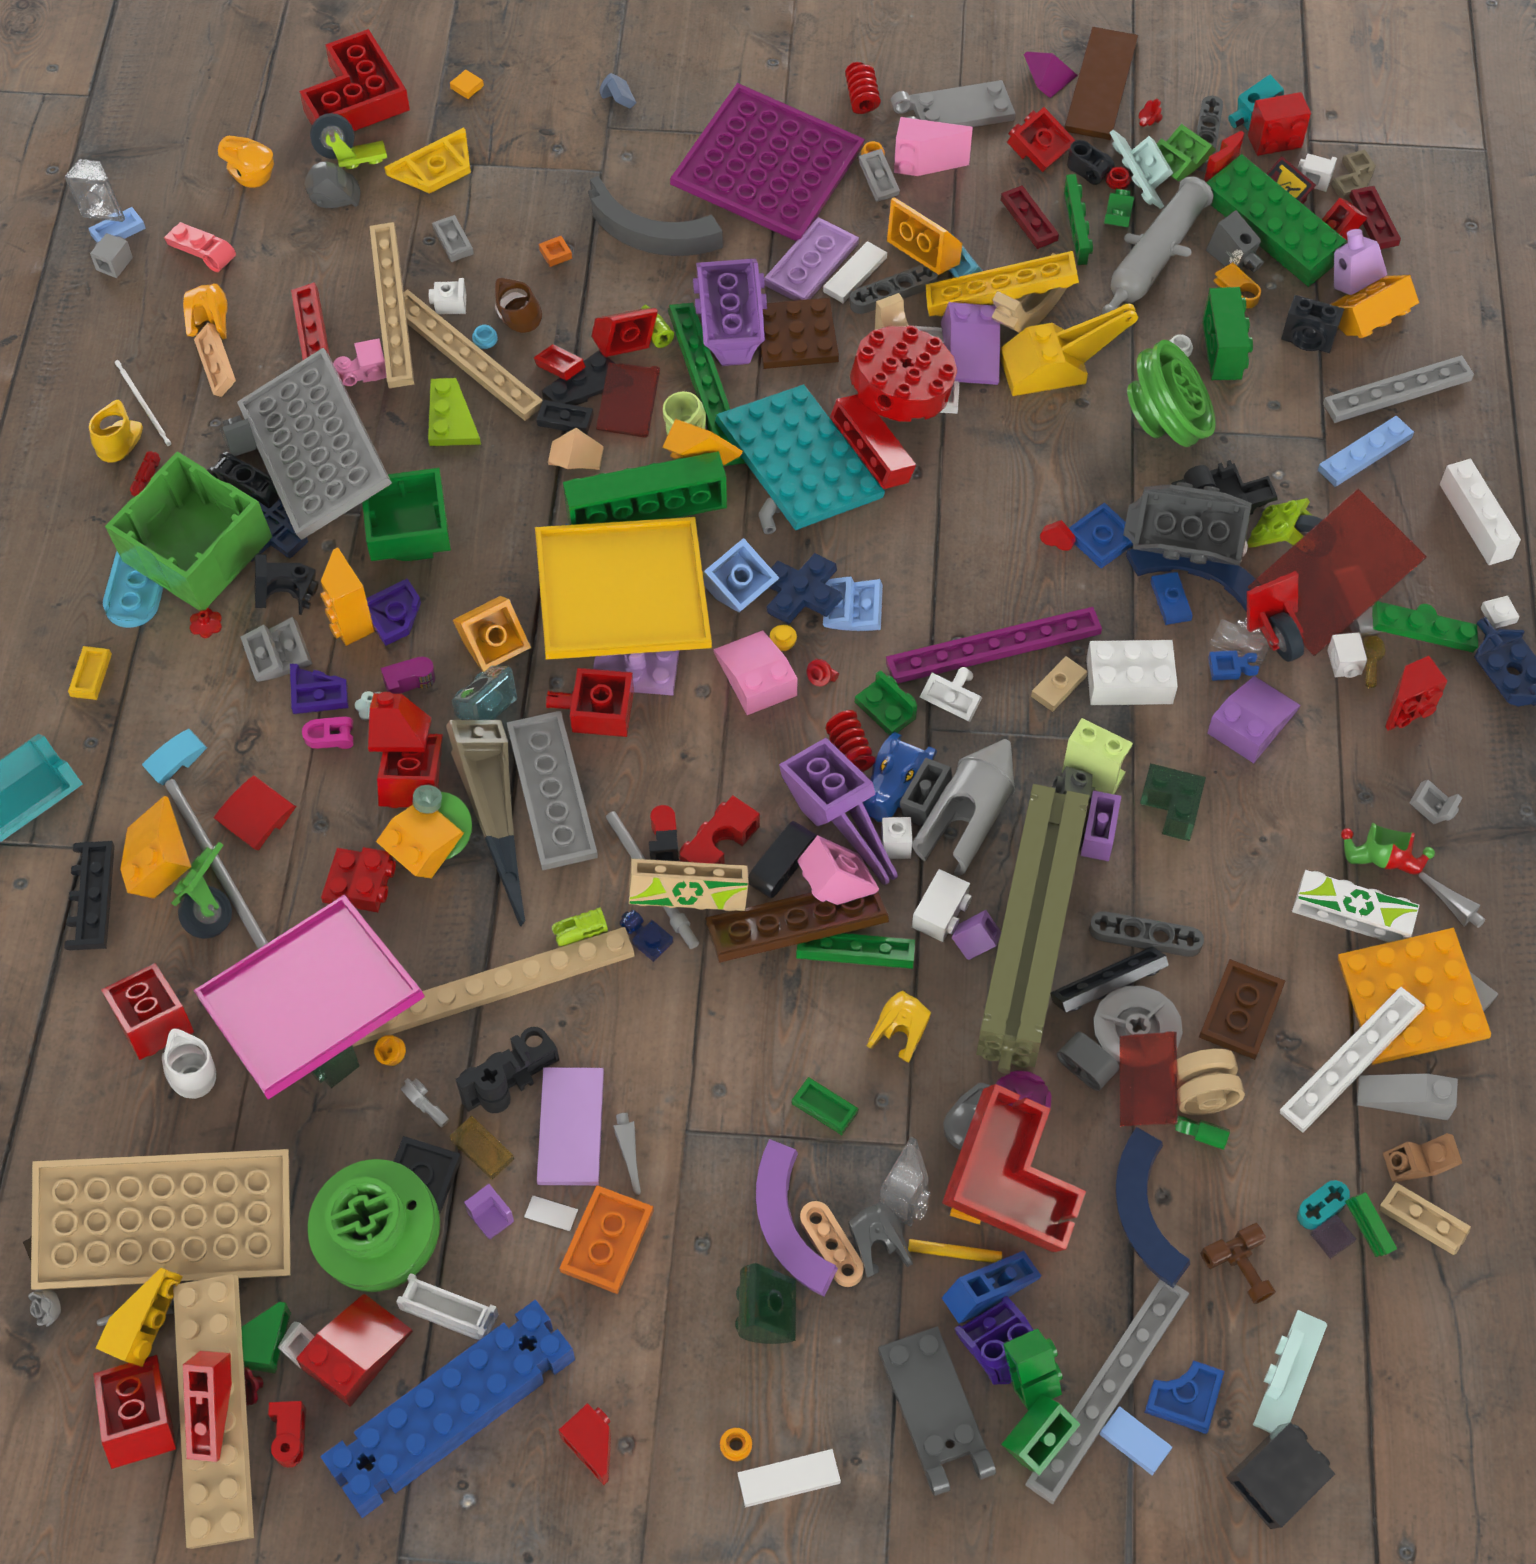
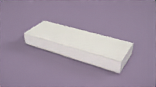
(855, 272)
(789, 1478)

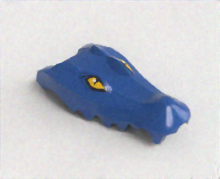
(892, 774)

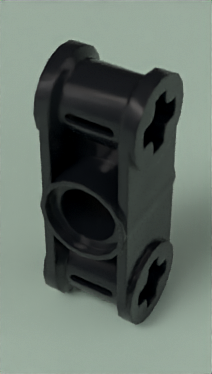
(244, 477)

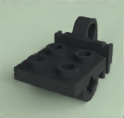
(1228, 480)
(491, 1081)

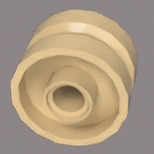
(1208, 1082)

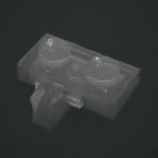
(1237, 638)

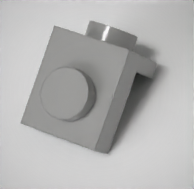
(1434, 803)

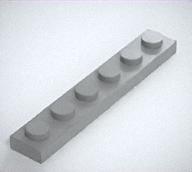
(1398, 389)

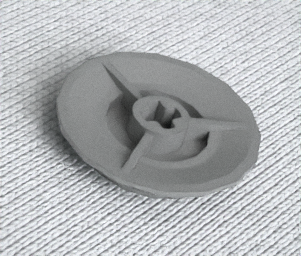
(1131, 1007)

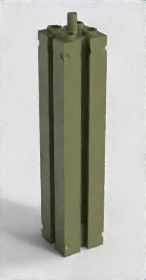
(1032, 928)

